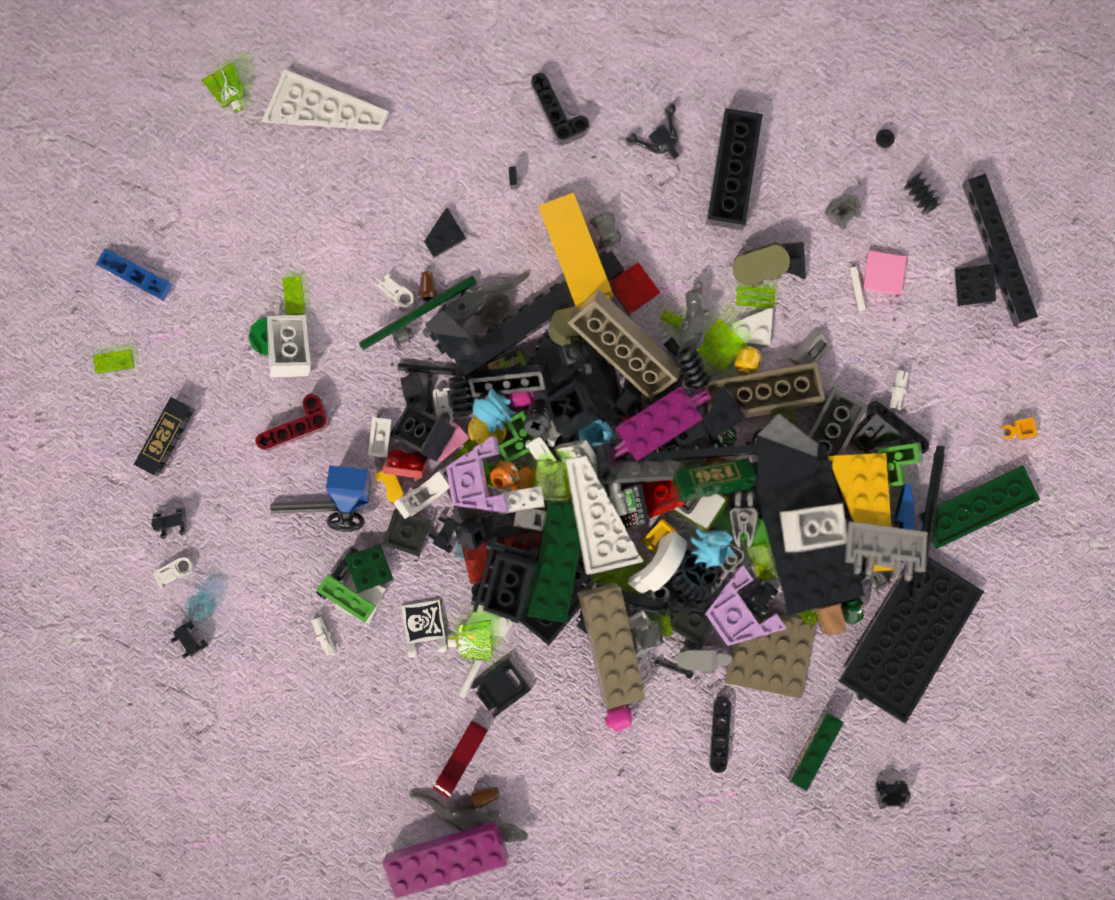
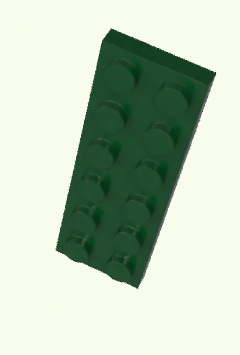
(982, 506)
(557, 564)

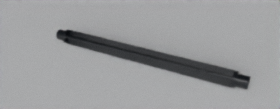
(929, 514)

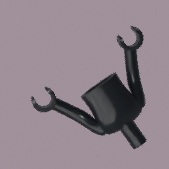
(661, 137)

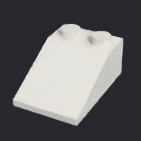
(288, 346)
(814, 527)

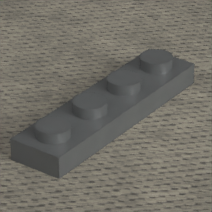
(646, 470)

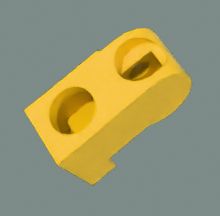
(392, 485)

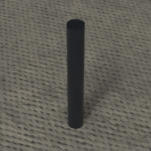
(426, 369)

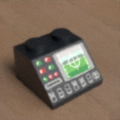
(635, 507)

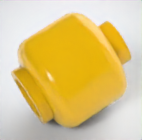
(748, 361)

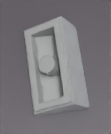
(810, 349)

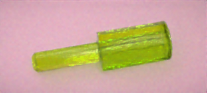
(468, 445)

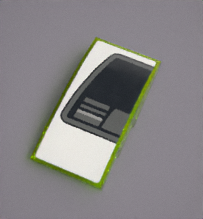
(702, 510)

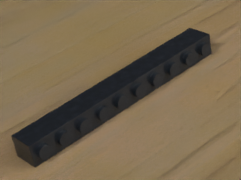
(531, 318)

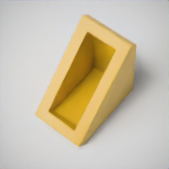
(652, 539)

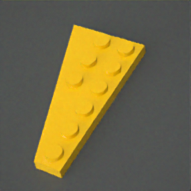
(864, 489)

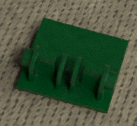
(369, 568)

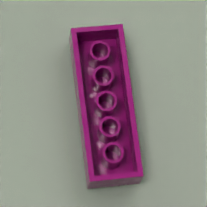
(445, 859)

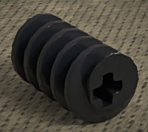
(922, 194)
(693, 367)
(461, 395)
(537, 418)

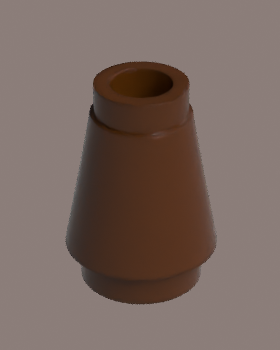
(427, 286)
(484, 796)

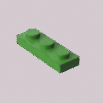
(346, 598)

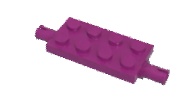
(659, 423)

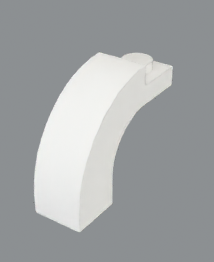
(424, 494)
(662, 567)

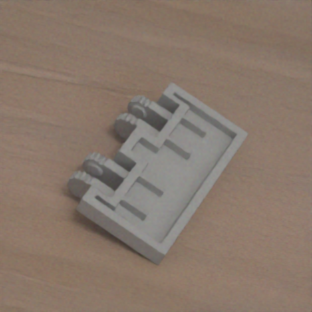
(888, 546)

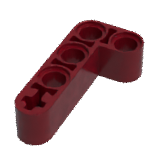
(291, 427)
(460, 759)

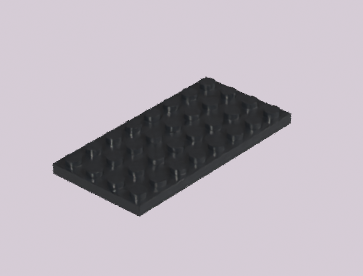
(814, 575)
(910, 640)

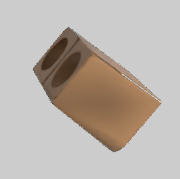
(831, 619)

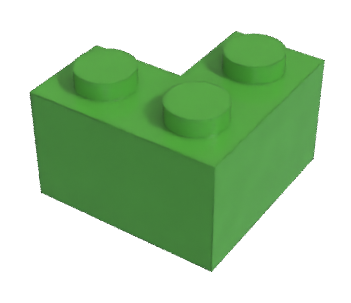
(515, 448)
(898, 457)

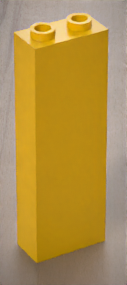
(574, 248)

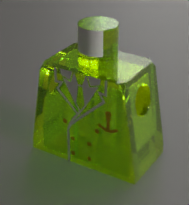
(226, 87)
(474, 641)

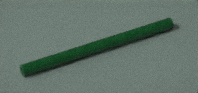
(417, 312)

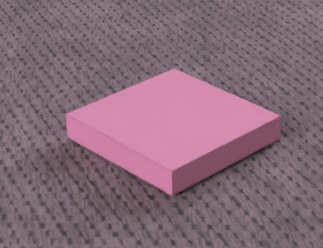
(884, 272)

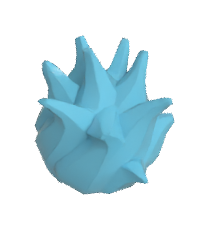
(493, 410)
(596, 434)
(712, 547)

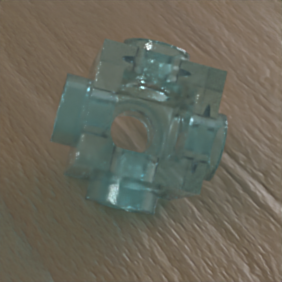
(208, 606)

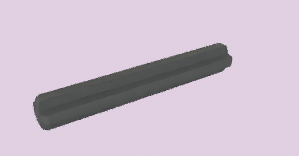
(298, 507)

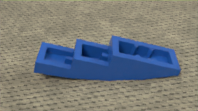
(134, 274)
(905, 509)

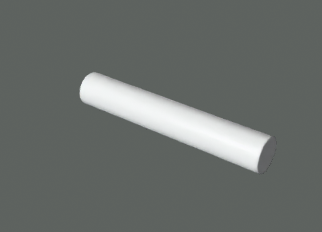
(858, 289)
(470, 678)

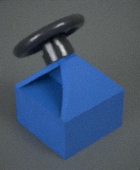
(348, 491)

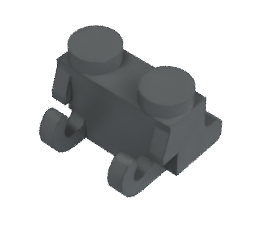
(844, 210)
(606, 229)
(647, 638)

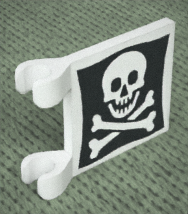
(422, 624)

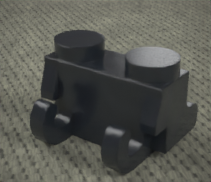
(169, 521)
(445, 534)
(760, 596)
(187, 640)
(892, 794)

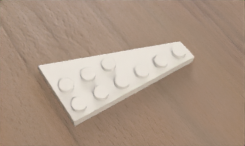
(313, 104)
(600, 530)

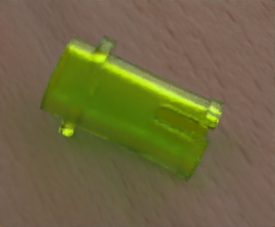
(672, 318)
(809, 617)

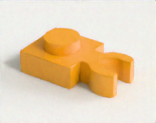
(1022, 429)

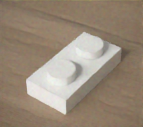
(380, 437)

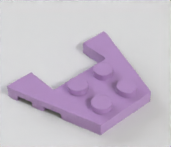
(468, 480)
(733, 617)

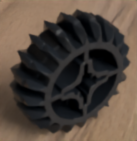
(691, 579)

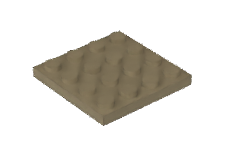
(775, 660)

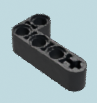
(555, 108)

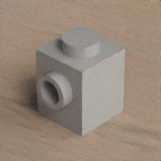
(530, 519)

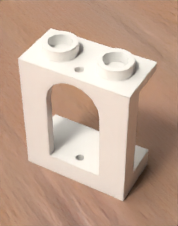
(529, 497)

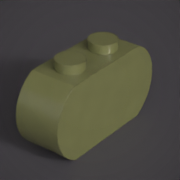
(761, 264)
(560, 330)

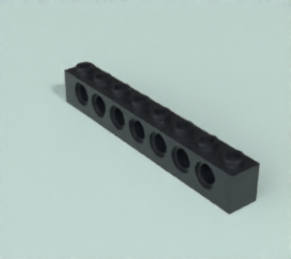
(999, 249)

